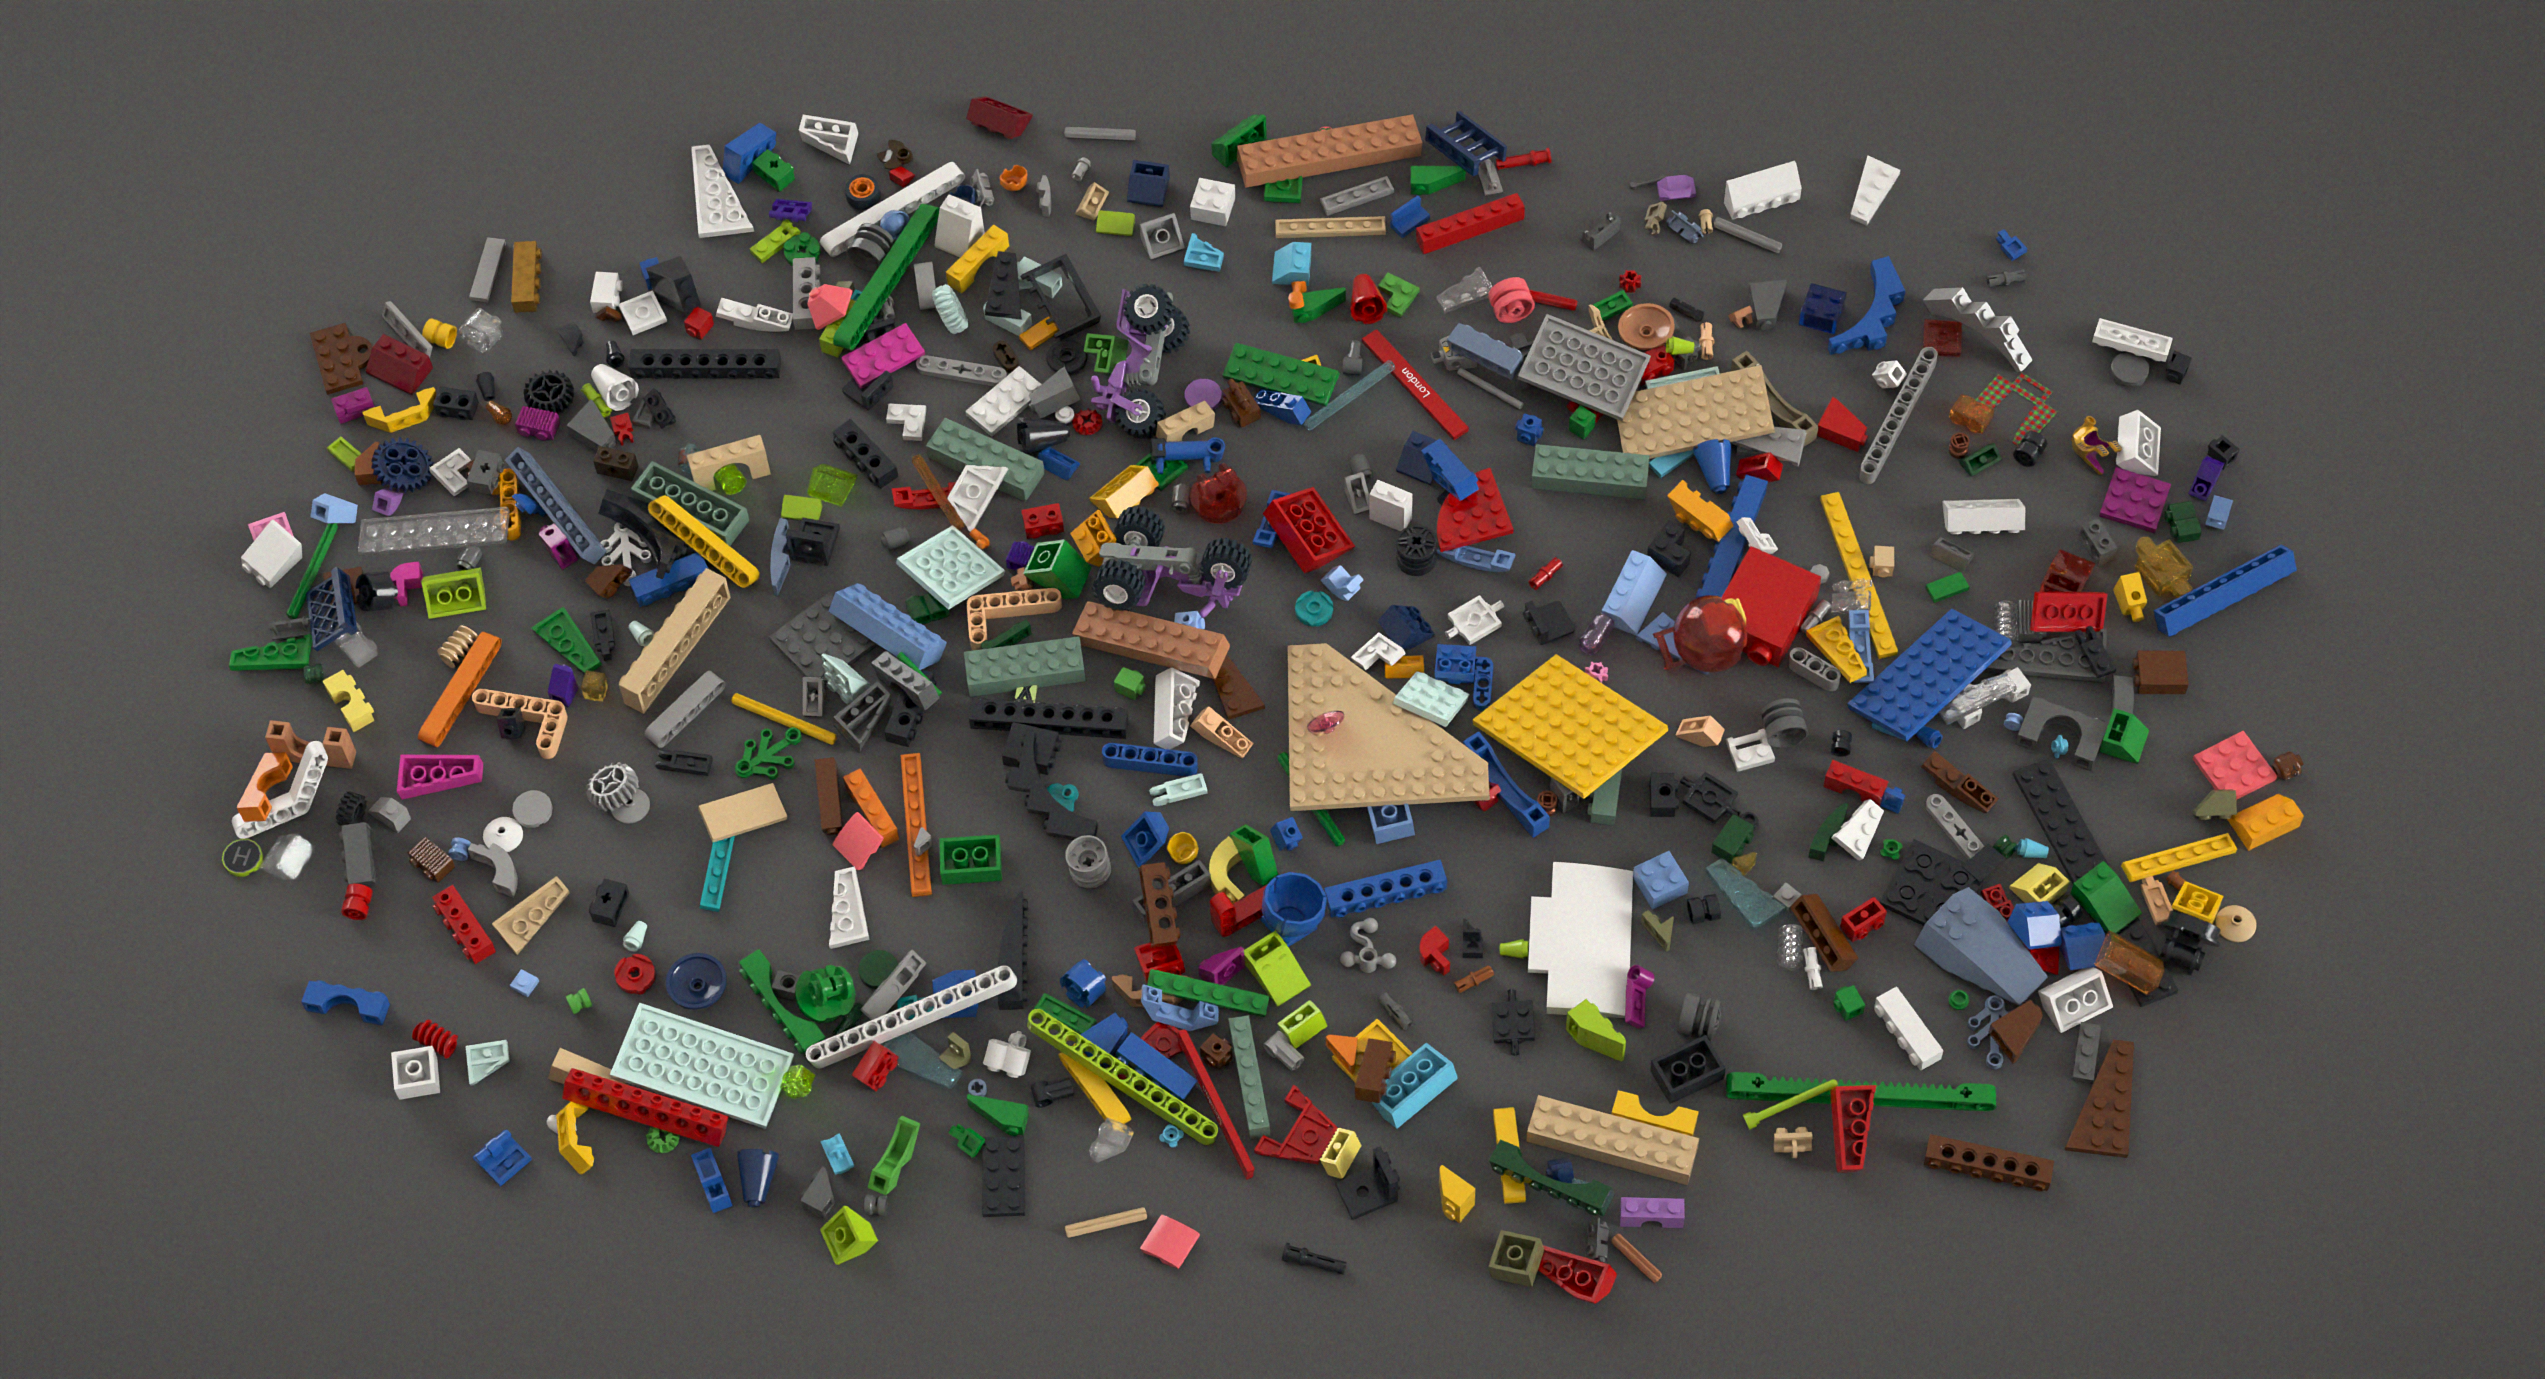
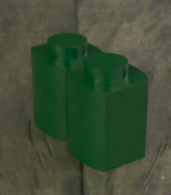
(2183, 522)
(925, 609)

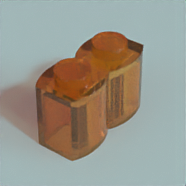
(1971, 414)

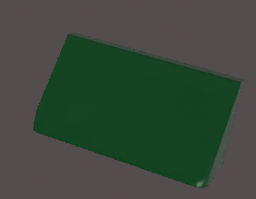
(1980, 459)

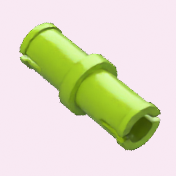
(592, 395)

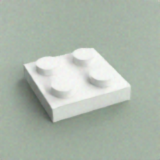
(642, 312)

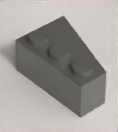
(862, 715)

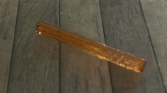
(937, 492)

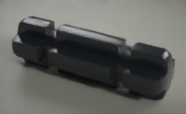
(1686, 309)

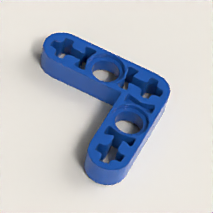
(1480, 675)

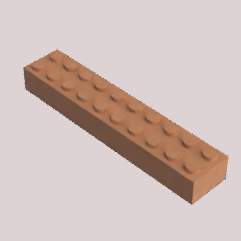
(1329, 150)

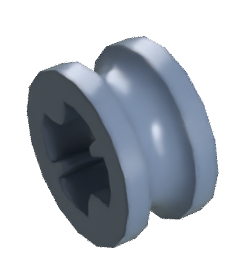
(981, 1083)

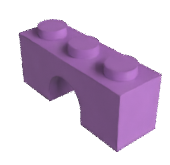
(1664, 1210)

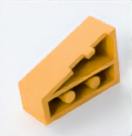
(1699, 514)

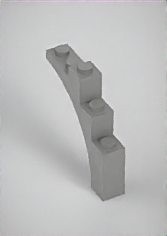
(1979, 316)

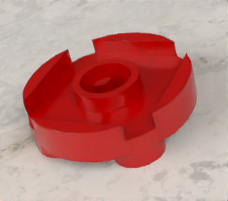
(638, 984)

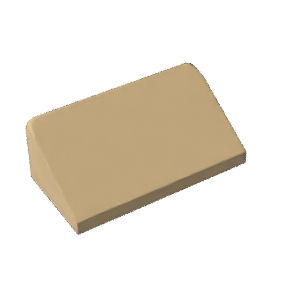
(1092, 201)

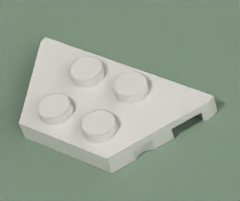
(974, 492)

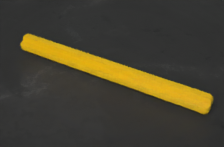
(783, 718)

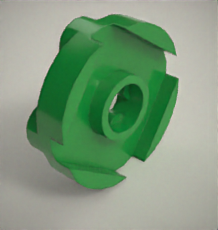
(799, 242)

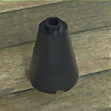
(1040, 434)

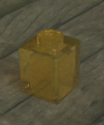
(594, 685)

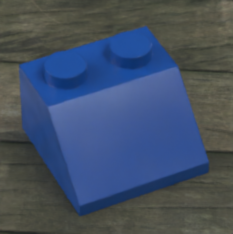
(2036, 924)
(2081, 945)
(952, 979)

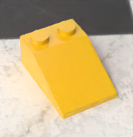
(2197, 902)

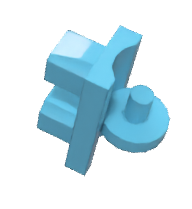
(837, 1154)

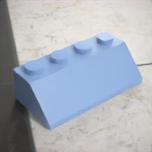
(1634, 592)

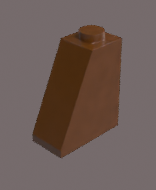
(2016, 1029)

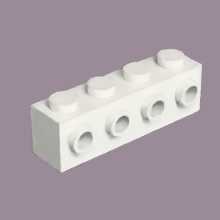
(1908, 1028)

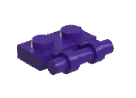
(790, 210)

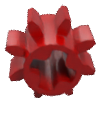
(1630, 281)

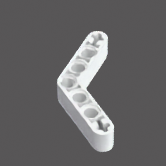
(294, 802)

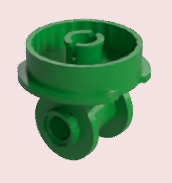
(825, 993)

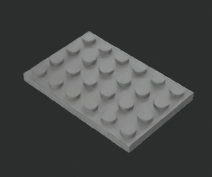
(1584, 367)

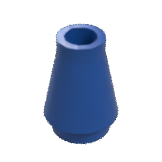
(1929, 736)

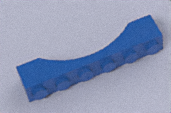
(1523, 807)

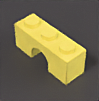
(342, 688)

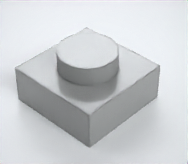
(1787, 895)

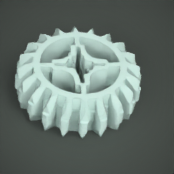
(950, 309)

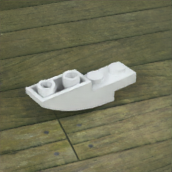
(756, 318)

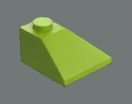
(848, 1235)

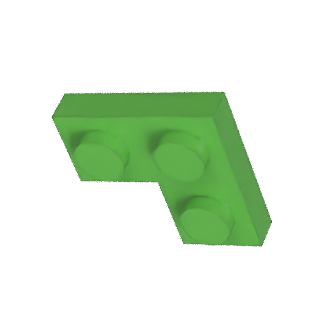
(1401, 291)

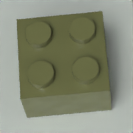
(1516, 1258)

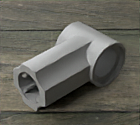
(1280, 1047)

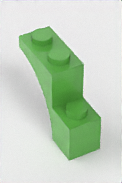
(899, 1152)

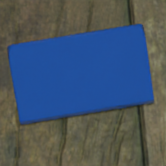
(1058, 463)

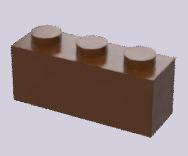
(1374, 1070)

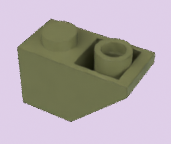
(2219, 803)

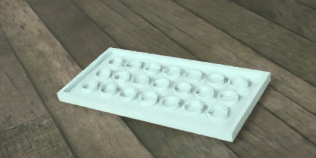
(701, 1065)

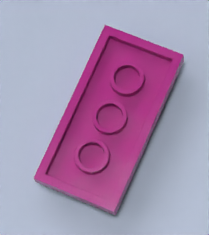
(884, 353)

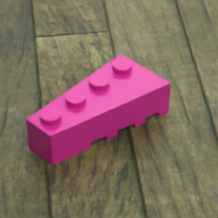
(436, 773)

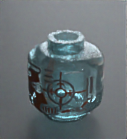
(682, 456)

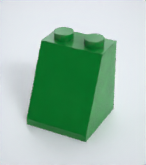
(1059, 567)

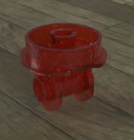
(1222, 486)

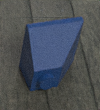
(1145, 836)

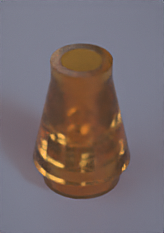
(501, 414)

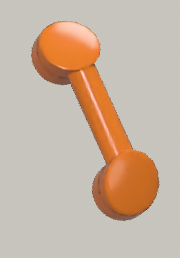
(1296, 298)

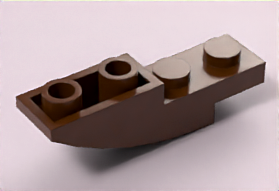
(1958, 785)

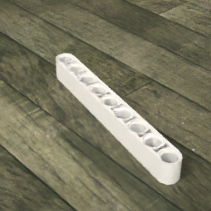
(906, 200)

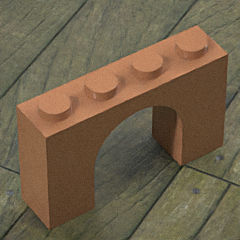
(336, 744)

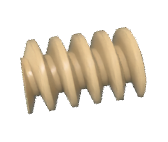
(456, 645)

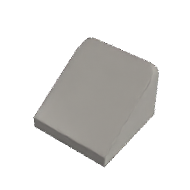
(923, 842)

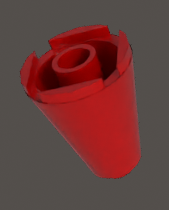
(1366, 300)

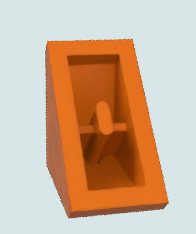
(1344, 1050)

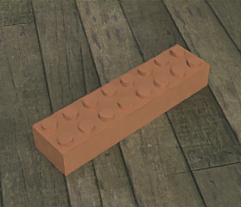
(1151, 640)

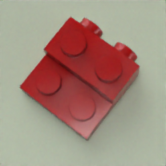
(1159, 958)

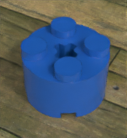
(1083, 984)

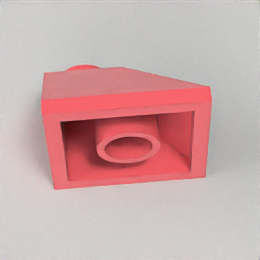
(828, 304)

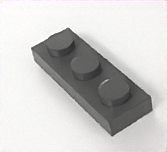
(2086, 1052)

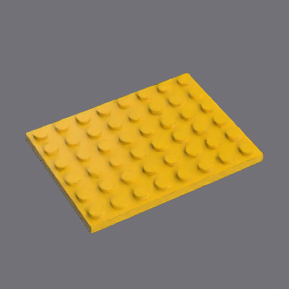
(1570, 726)

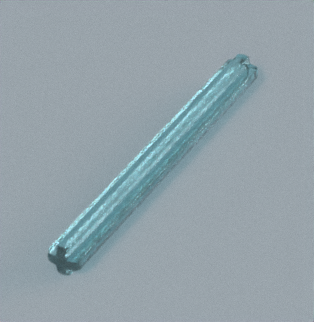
(1349, 395)

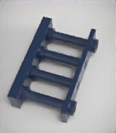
(1462, 155)

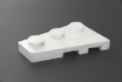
(1859, 830)

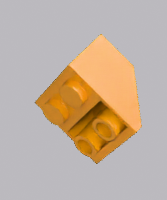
(1090, 537)

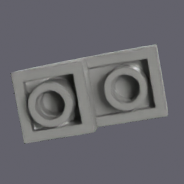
(1043, 189)

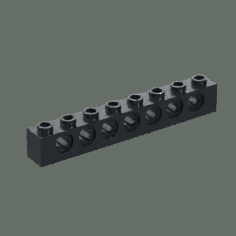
(653, 362)
(1076, 726)

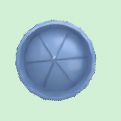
(894, 222)

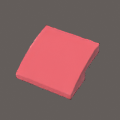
(857, 841)
(1170, 1241)

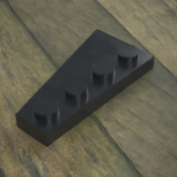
(1004, 288)

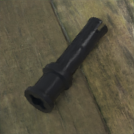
(1304, 1257)

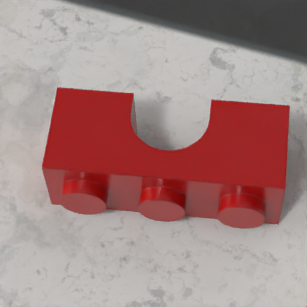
(1845, 777)

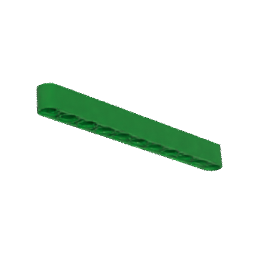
(886, 277)

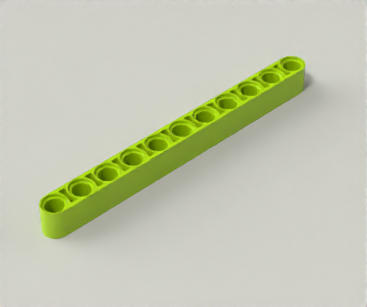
(1127, 1086)

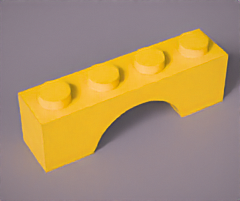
(963, 271)
(1680, 1121)

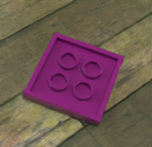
(2135, 500)

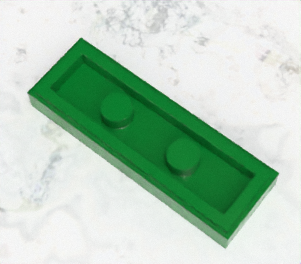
(1066, 1014)

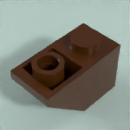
(607, 579)

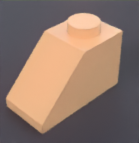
(1701, 731)

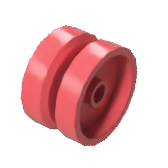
(1511, 300)

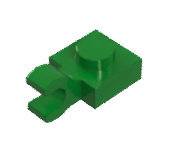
(968, 1139)

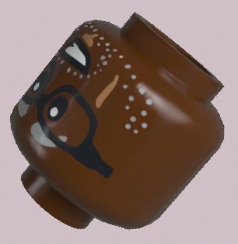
(2287, 765)

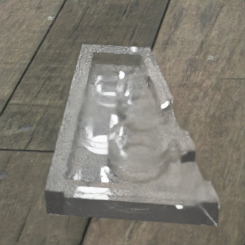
(1468, 291)

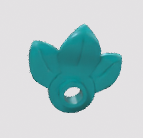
(1058, 792)

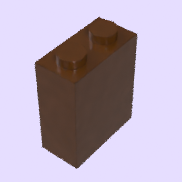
(2160, 672)

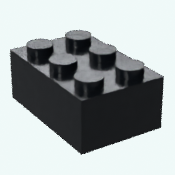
(1687, 1069)

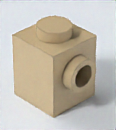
(1882, 561)

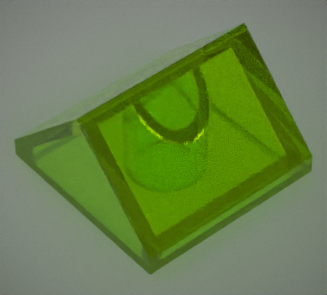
(830, 484)

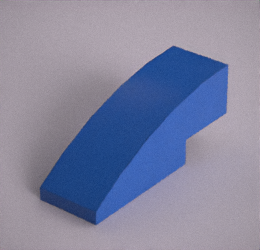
(711, 1180)

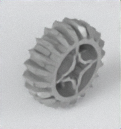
(612, 786)

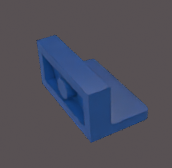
(1408, 217)

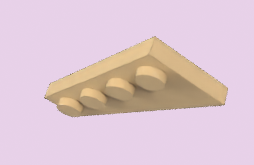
(529, 915)

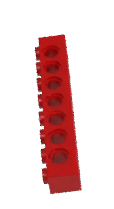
(645, 1107)

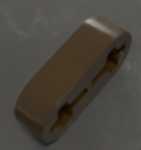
(1002, 358)

